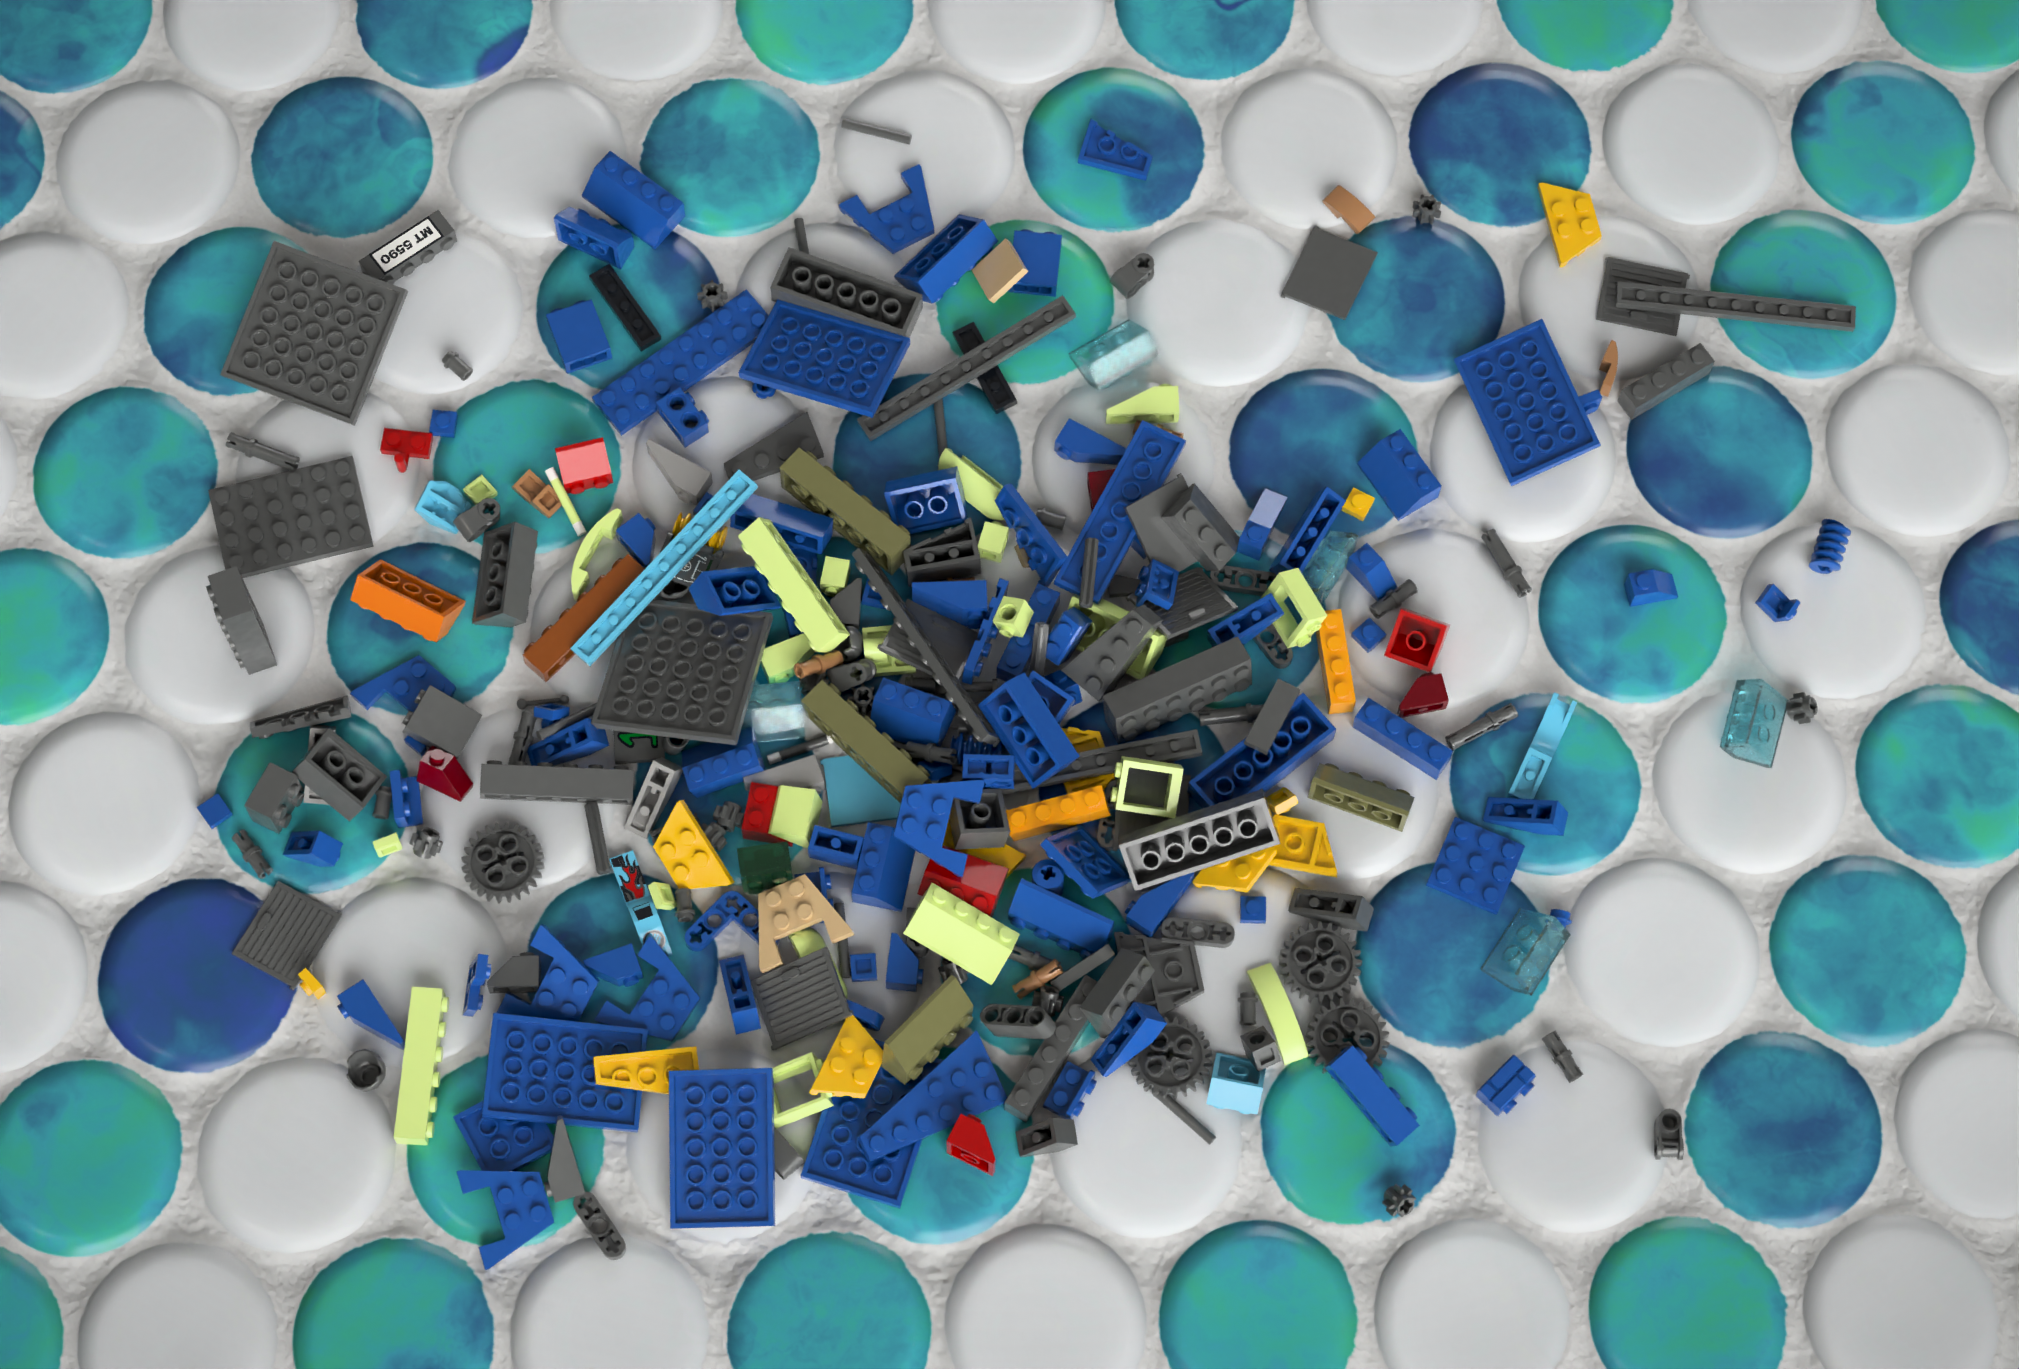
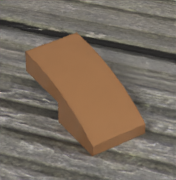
(1348, 207)
(1609, 366)
(537, 494)

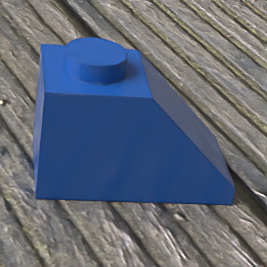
(638, 539)
(1371, 572)
(1649, 587)
(313, 848)
(616, 966)
(902, 967)

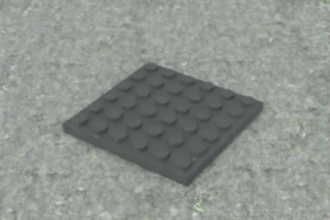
(314, 333)
(683, 673)

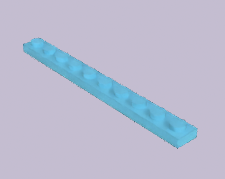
(664, 567)

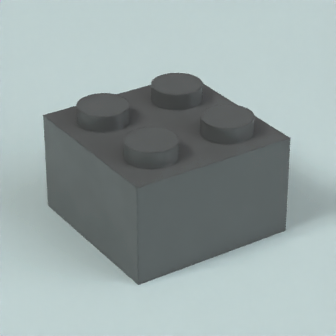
(274, 798)
(980, 824)

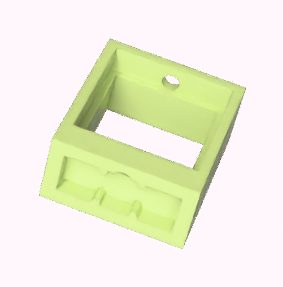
(1294, 585)
(1172, 793)
(792, 1069)

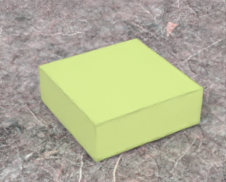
(479, 490)
(387, 845)
(662, 896)

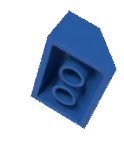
(594, 236)
(1399, 475)
(927, 500)
(733, 591)
(911, 714)
(721, 765)
(882, 869)

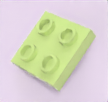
(885, 664)

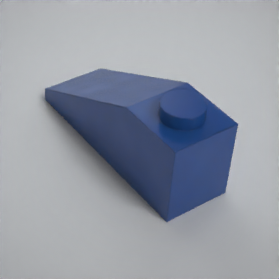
(1086, 445)
(1261, 524)
(1247, 622)
(569, 744)
(1528, 815)
(1155, 906)
(740, 994)
(367, 1013)
(1130, 1036)

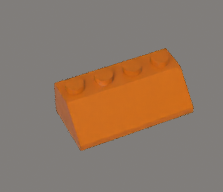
(407, 600)

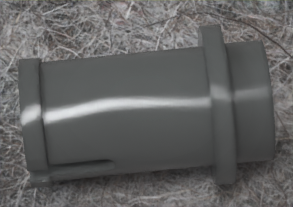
(459, 367)
(1051, 519)
(923, 684)
(383, 802)
(684, 905)
(1247, 1008)

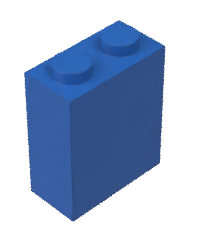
(1041, 258)
(579, 336)

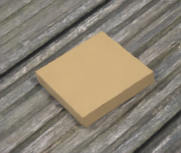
(999, 270)

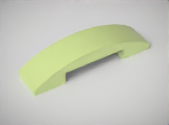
(604, 527)
(1279, 1013)

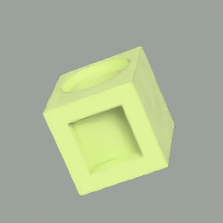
(993, 541)
(834, 575)
(1013, 617)

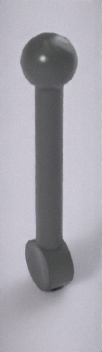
(522, 703)

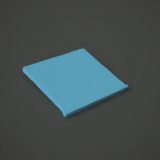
(855, 795)

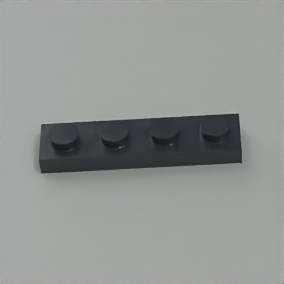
(625, 307)
(992, 381)

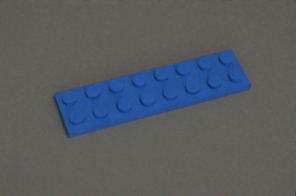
(682, 362)
(1138, 473)

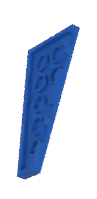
(957, 1086)

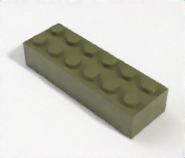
(851, 514)
(862, 741)

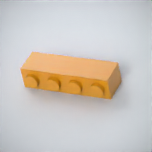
(1335, 664)
(1057, 813)

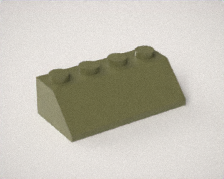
(1360, 796)
(927, 1031)

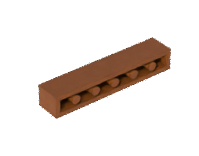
(554, 646)

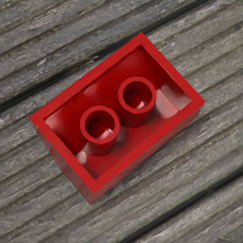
(979, 886)

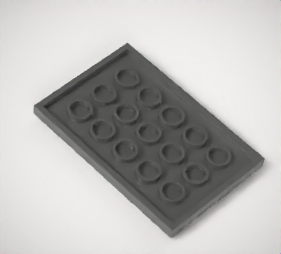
(291, 517)

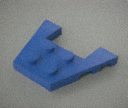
(899, 222)
(404, 685)
(925, 817)
(564, 988)
(663, 1004)
(519, 1205)

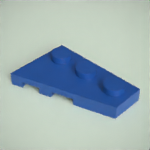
(1108, 152)

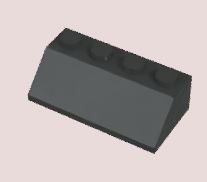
(505, 576)

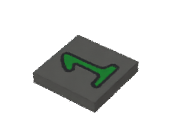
(637, 747)

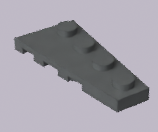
(771, 452)
(303, 717)

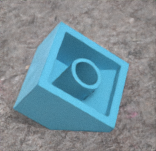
(1235, 1084)

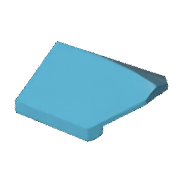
(441, 505)

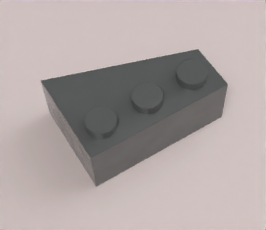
(945, 556)

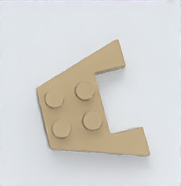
(792, 909)

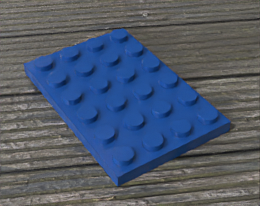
(824, 358)
(1527, 402)
(547, 1071)
(721, 1148)
(837, 1156)

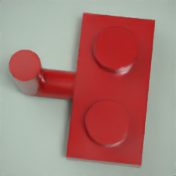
(405, 445)

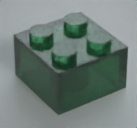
(764, 866)

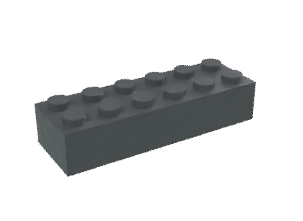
(845, 293)
(240, 620)
(1178, 690)
(1198, 840)

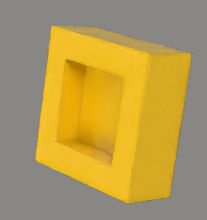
(1358, 504)
(1281, 801)
(310, 984)

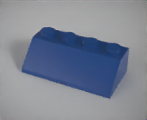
(633, 200)
(947, 257)
(1028, 730)
(1059, 919)

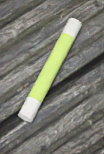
(565, 501)

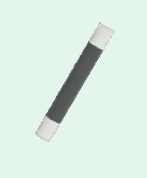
(799, 749)

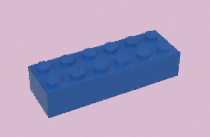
(1248, 770)

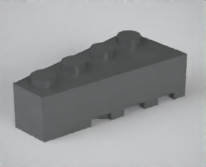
(1111, 655)

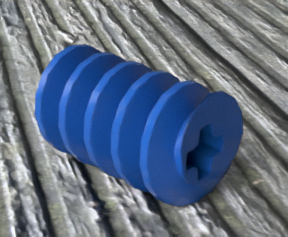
(1829, 547)
(969, 747)
(1049, 876)

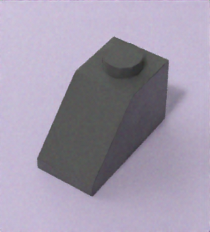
(848, 604)
(517, 975)
(1047, 1137)

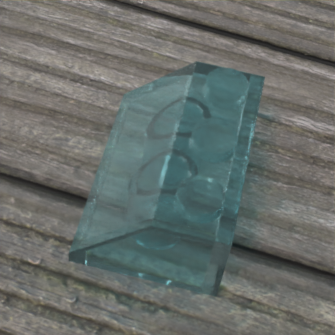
(1114, 354)
(1329, 562)
(775, 712)
(1754, 722)
(1526, 951)

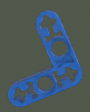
(727, 915)

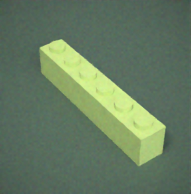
(793, 586)
(420, 1065)

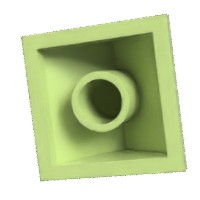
(795, 814)

